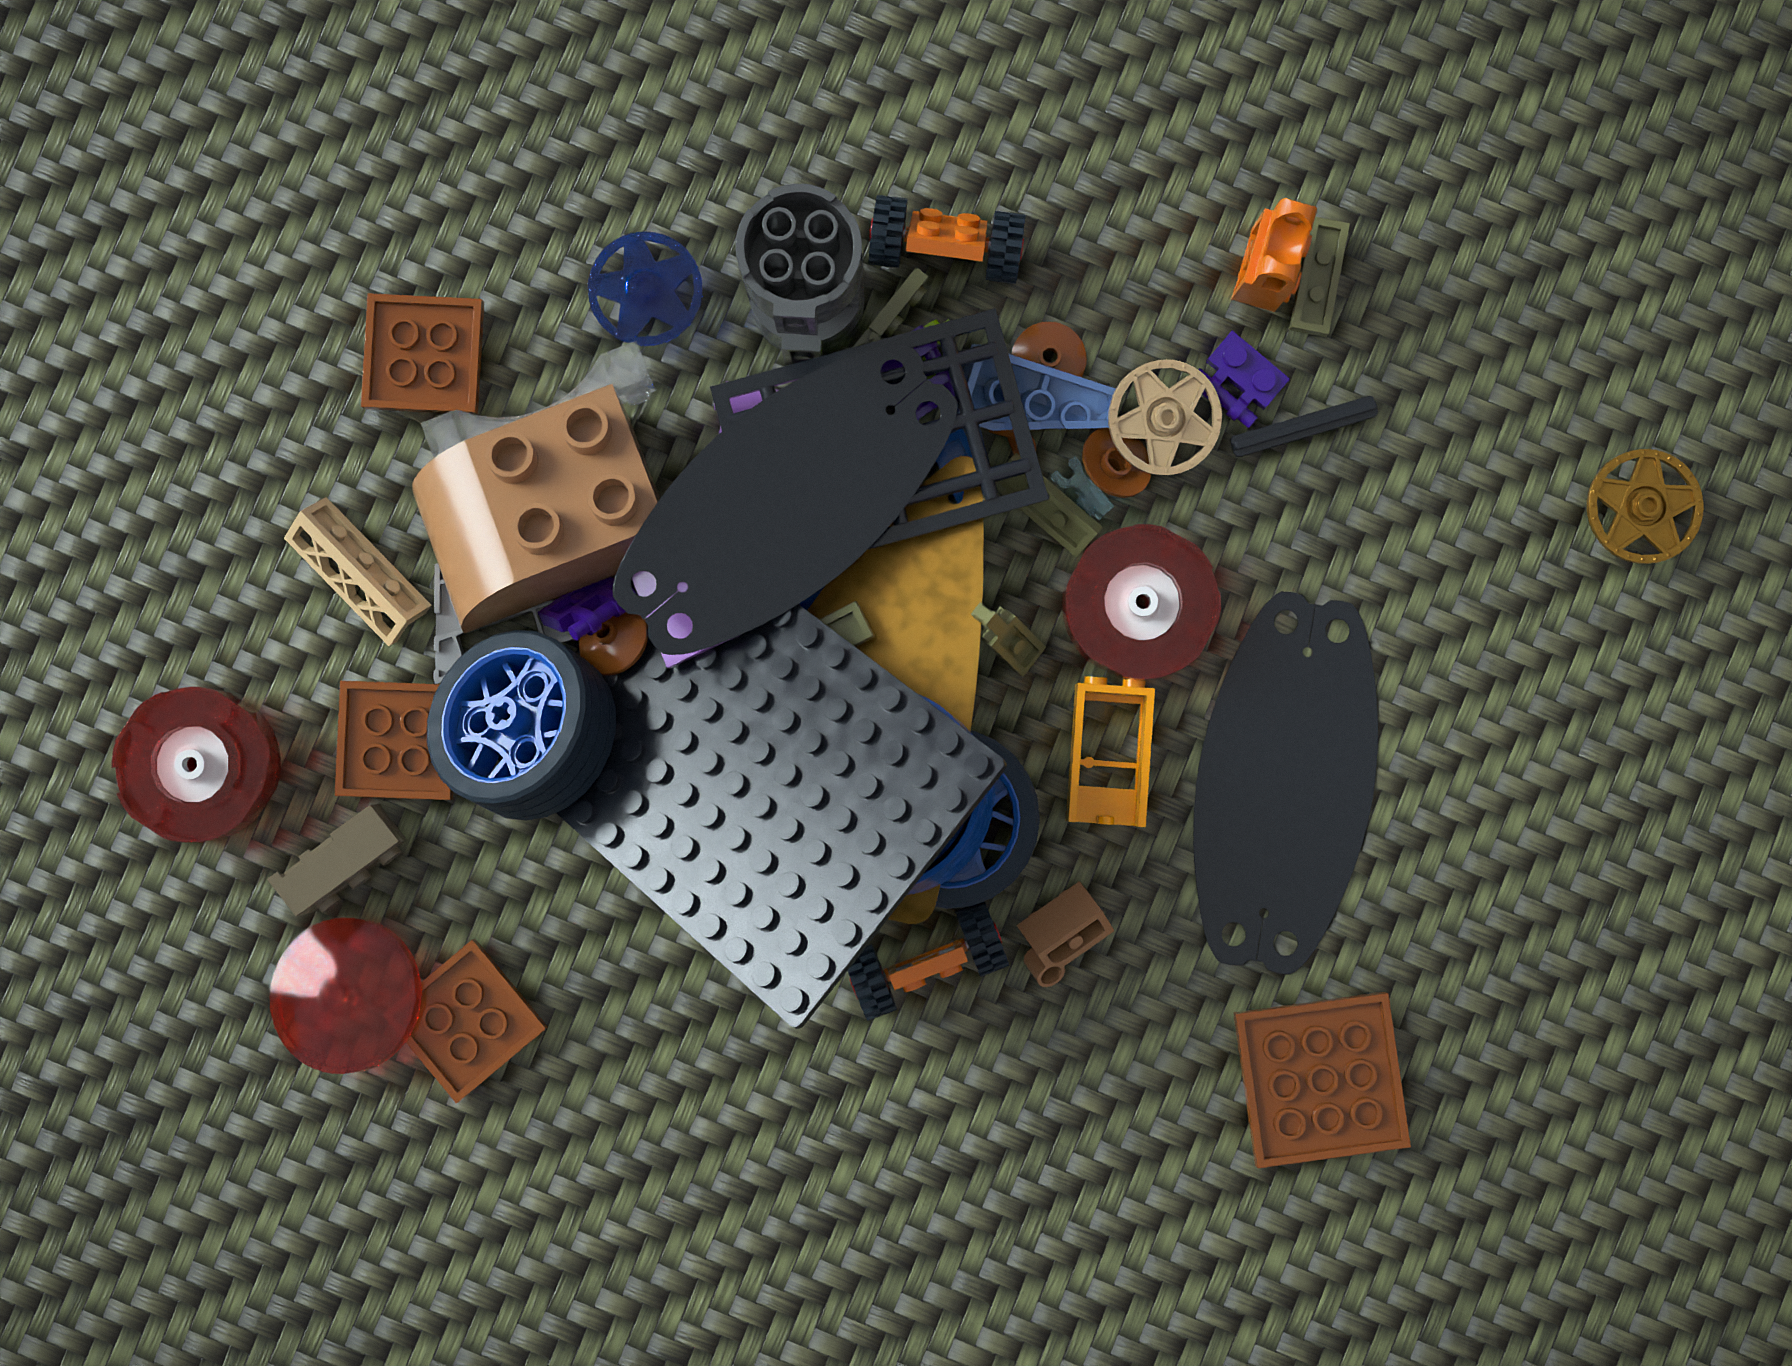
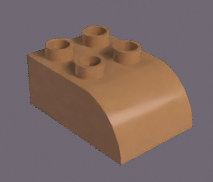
(535, 506)

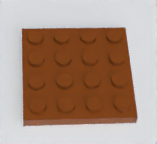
(1321, 1079)

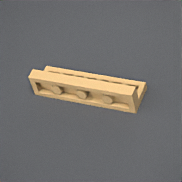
(358, 565)

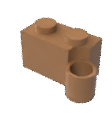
(1062, 933)

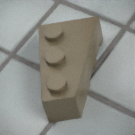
(339, 862)

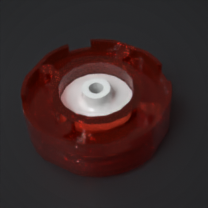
(1177, 593)
(196, 764)

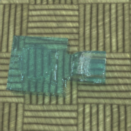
(1090, 497)

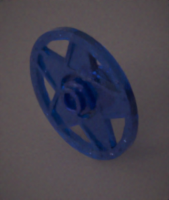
(645, 288)

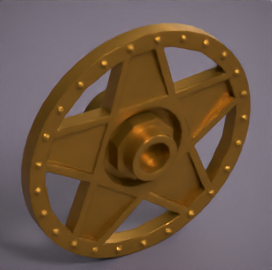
(1645, 506)

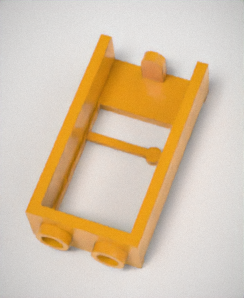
(1104, 804)

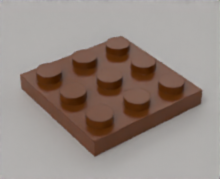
(422, 353)
(385, 742)
(470, 1021)

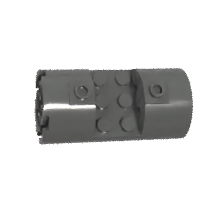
(802, 270)

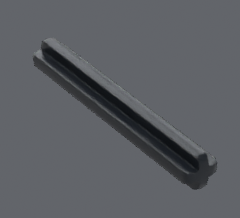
(1303, 426)

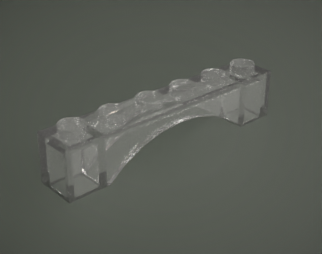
(621, 367)

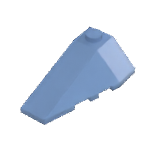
(1047, 394)

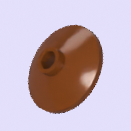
(1056, 338)
(1121, 480)
(619, 648)

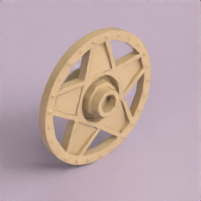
(1165, 417)

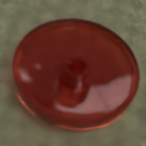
(345, 995)

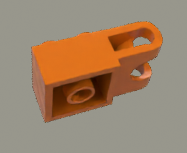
(1274, 255)

